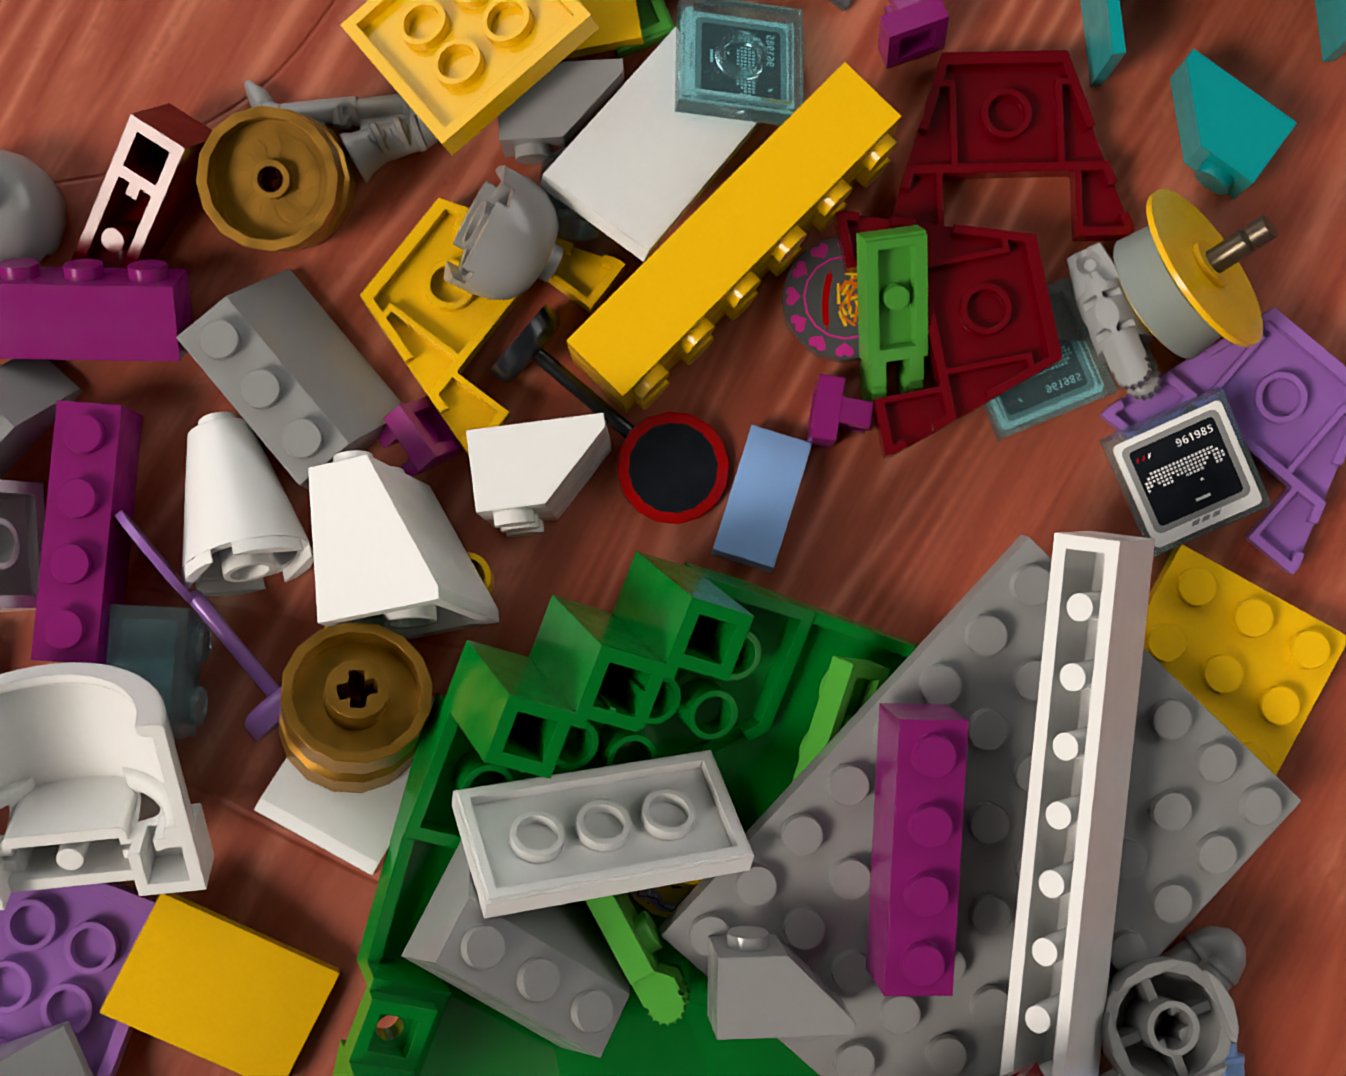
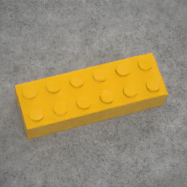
(735, 239)

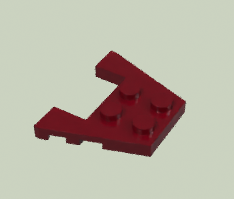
(1011, 120)
(985, 323)

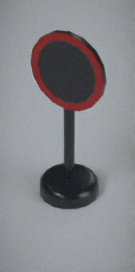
(668, 463)

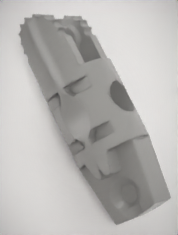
(1112, 323)

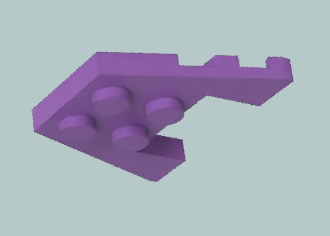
(1291, 415)

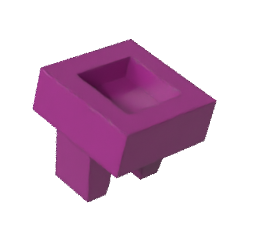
(911, 30)
(835, 413)
(421, 434)

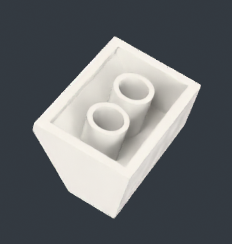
(534, 469)

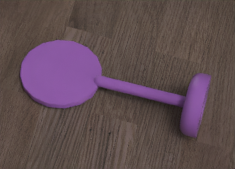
(267, 714)

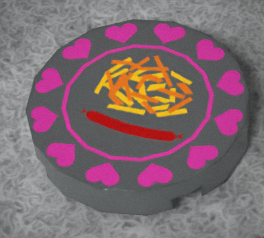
(823, 303)

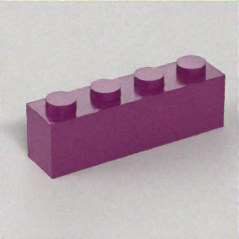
(93, 311)
(82, 540)
(916, 849)

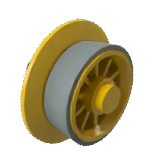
(1189, 278)

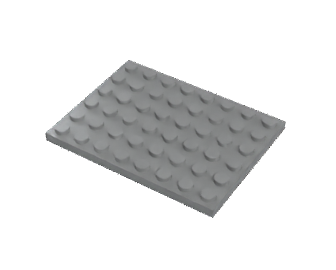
(1190, 824)

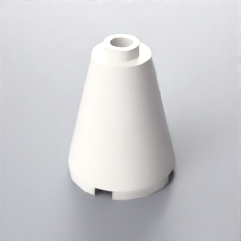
(236, 512)

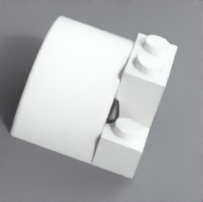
(94, 785)

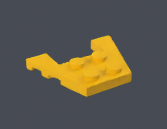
(444, 327)

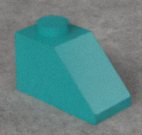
(1224, 126)

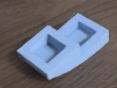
(761, 498)

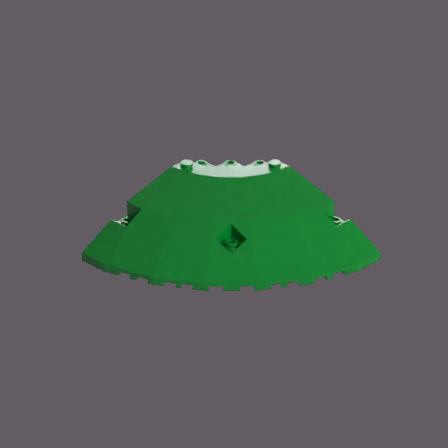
(668, 673)

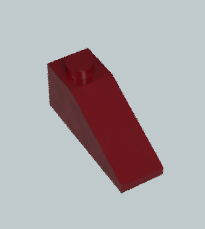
(144, 187)

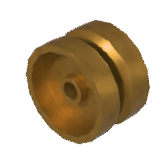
(242, 162)
(359, 669)

